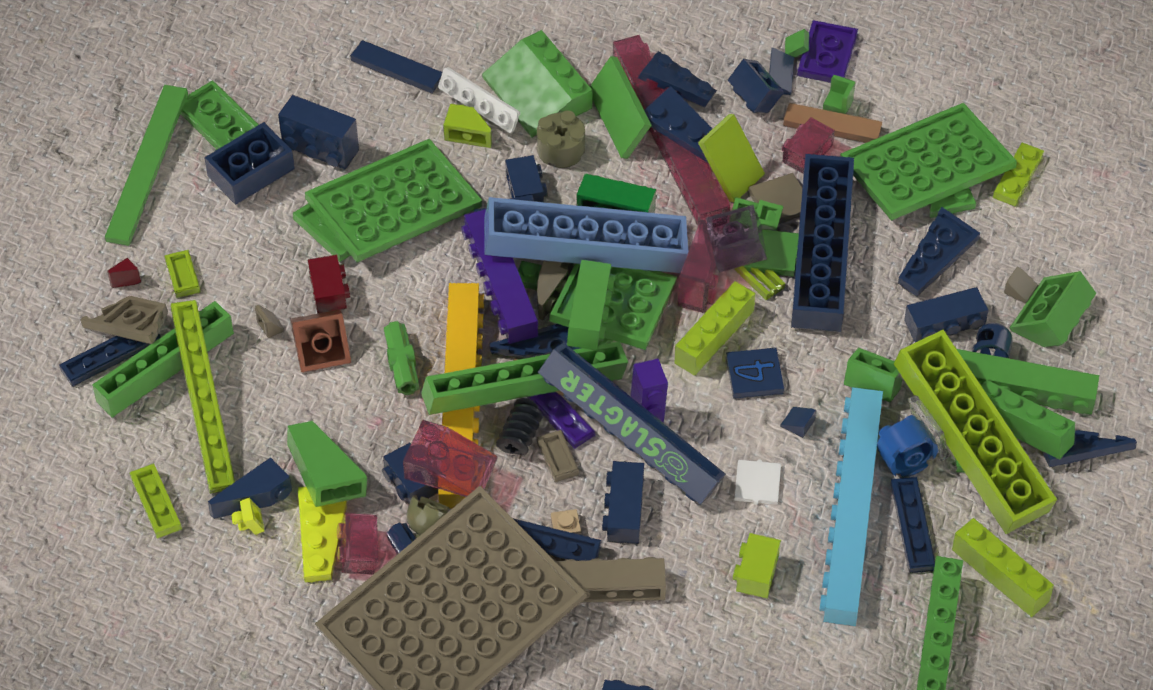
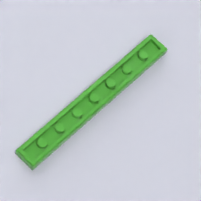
(146, 165)

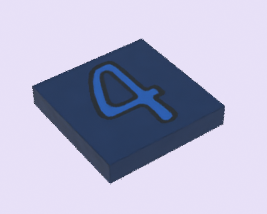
(754, 373)

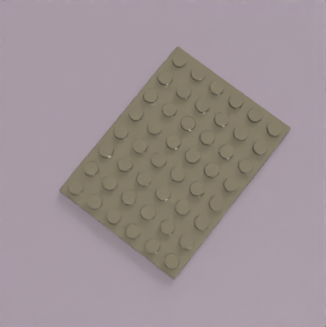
(452, 603)

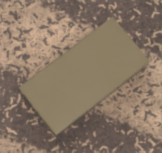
(557, 456)

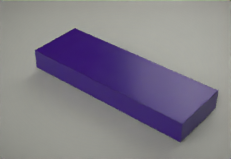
(563, 418)

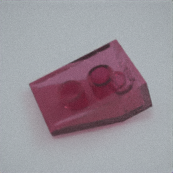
(698, 275)
(447, 460)

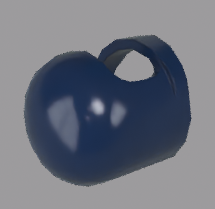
(994, 337)

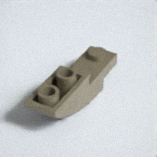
(550, 285)

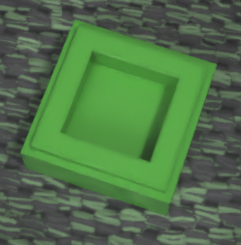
(797, 43)

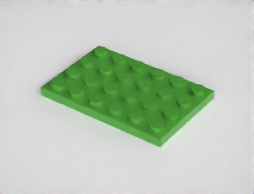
(929, 161)
(393, 200)

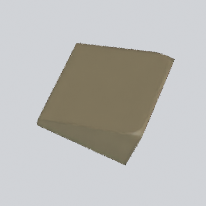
(1020, 285)
(268, 321)

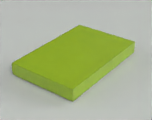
(731, 157)

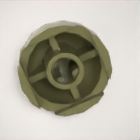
(424, 514)

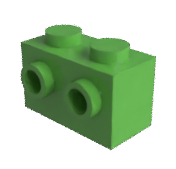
(873, 372)

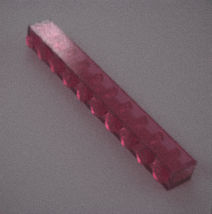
(689, 171)

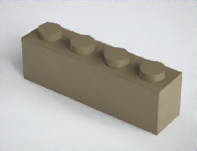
(619, 579)

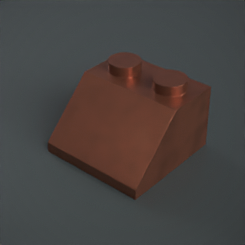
(320, 340)

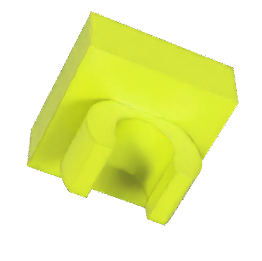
(249, 517)

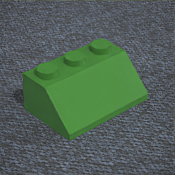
(1054, 309)

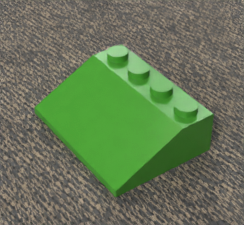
(538, 81)

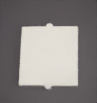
(757, 482)

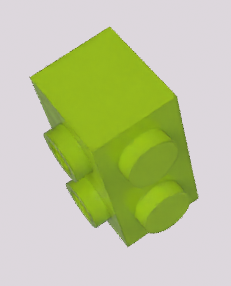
(757, 565)

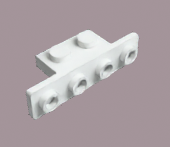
(482, 101)

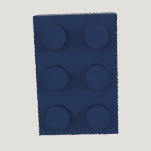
(319, 132)
(249, 163)

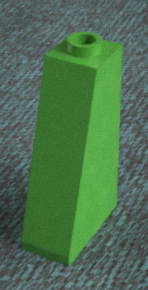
(324, 466)

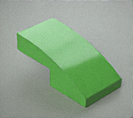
(767, 212)

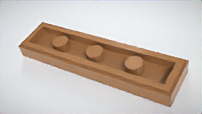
(844, 125)

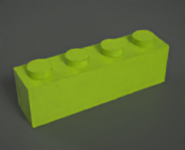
(714, 328)
(1002, 567)

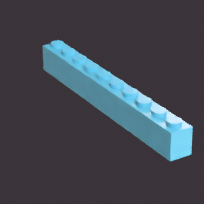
(853, 507)

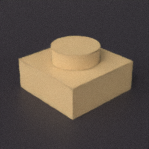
(566, 521)

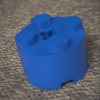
(906, 446)

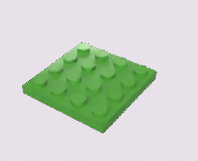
(634, 306)

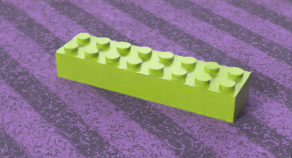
(975, 432)

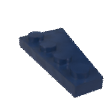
(678, 121)
(943, 244)

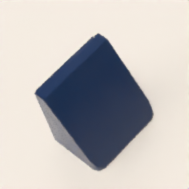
(799, 420)

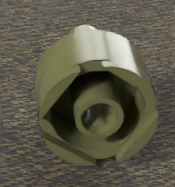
(561, 139)

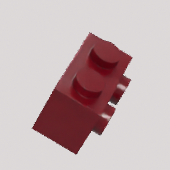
(327, 283)

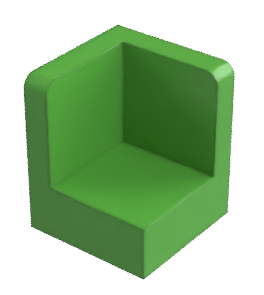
(840, 95)

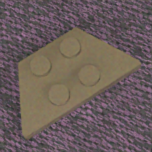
(130, 318)

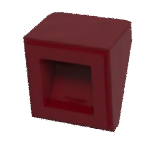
(124, 274)

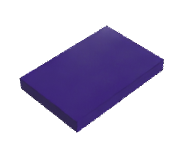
(828, 51)

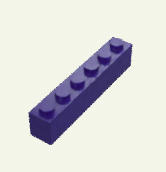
(501, 283)

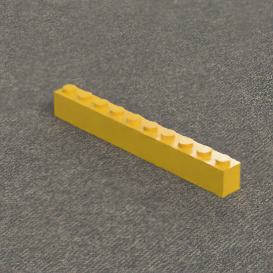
(462, 354)

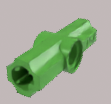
(401, 358)

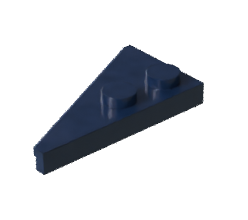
(544, 344)
(1090, 445)

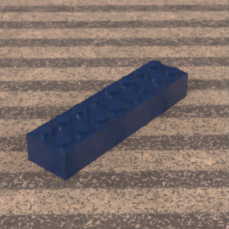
(823, 243)

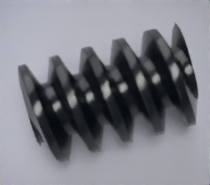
(520, 427)

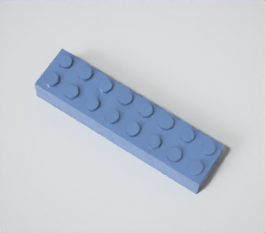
(585, 233)

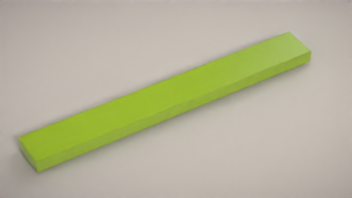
(202, 396)

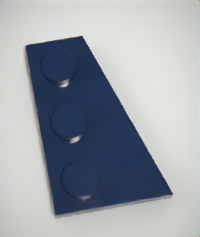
(669, 73)

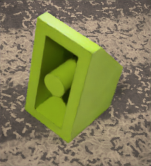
(466, 127)

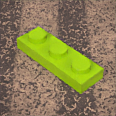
(1016, 180)
(155, 500)

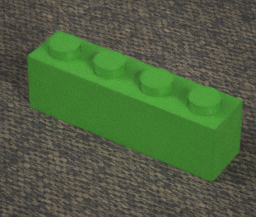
(589, 305)
(1032, 421)

